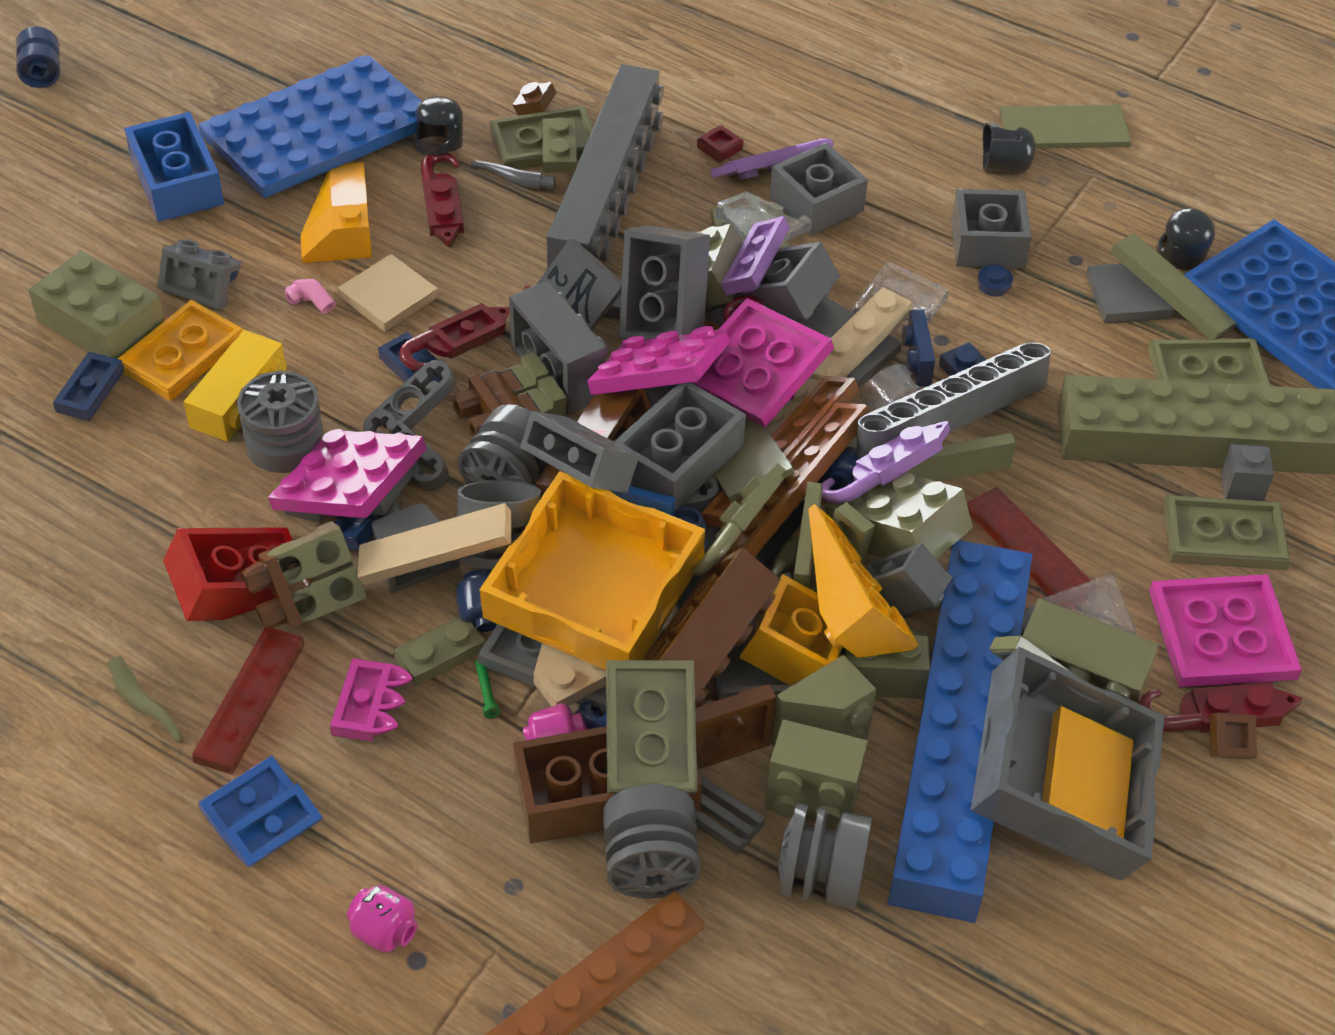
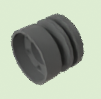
(280, 420)
(497, 450)
(517, 495)
(651, 841)
(824, 856)

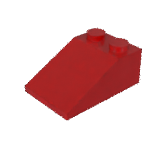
(208, 568)

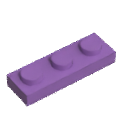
(755, 256)

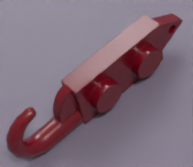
(442, 199)
(457, 334)
(1256, 699)

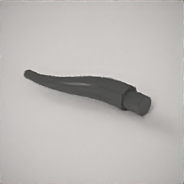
(519, 177)

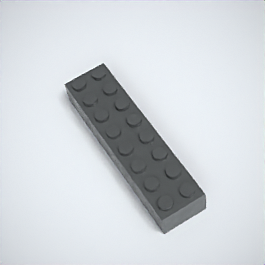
(610, 164)

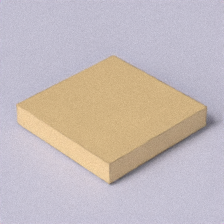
(388, 292)

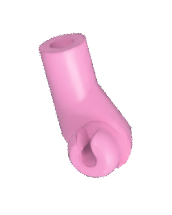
(310, 291)

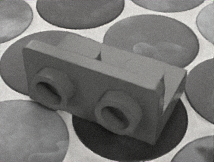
(196, 273)

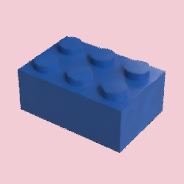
(174, 166)

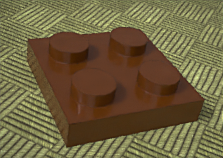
(734, 725)

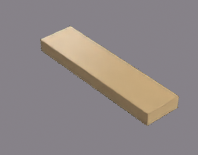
(434, 544)

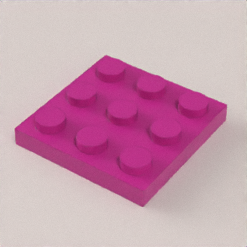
(659, 361)
(763, 361)
(347, 473)
(1224, 630)

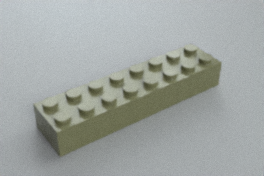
(1195, 422)

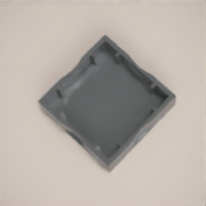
(1015, 755)

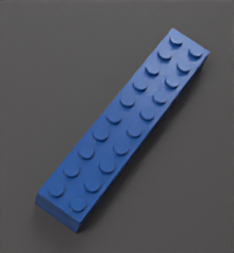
(941, 841)

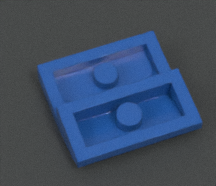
(259, 811)

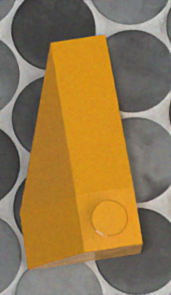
(339, 218)
(850, 596)

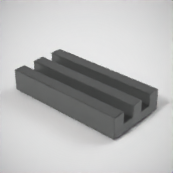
(733, 805)

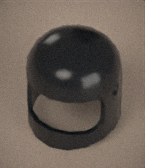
(441, 118)
(1007, 149)
(1189, 238)

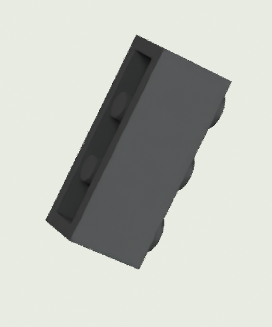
(579, 451)

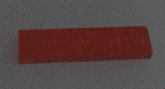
(1016, 532)
(248, 700)

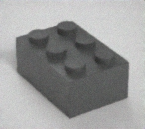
(663, 281)
(559, 337)
(683, 441)

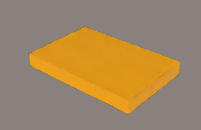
(180, 350)
(1088, 770)

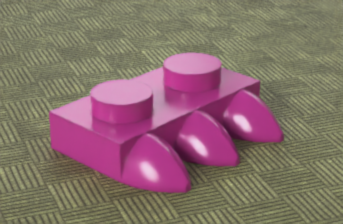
(365, 698)

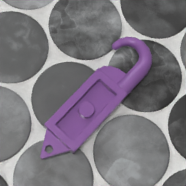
(749, 166)
(889, 461)

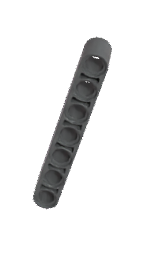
(960, 397)

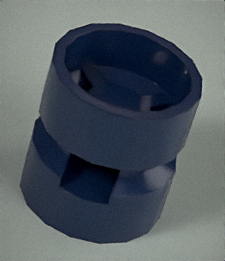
(37, 57)

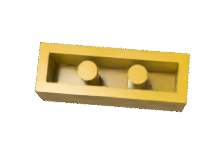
(213, 402)

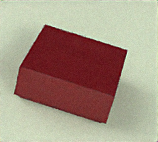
(720, 143)

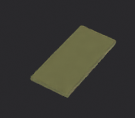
(1070, 125)
(755, 458)

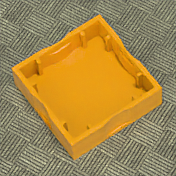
(592, 573)

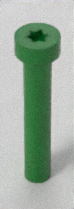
(491, 709)

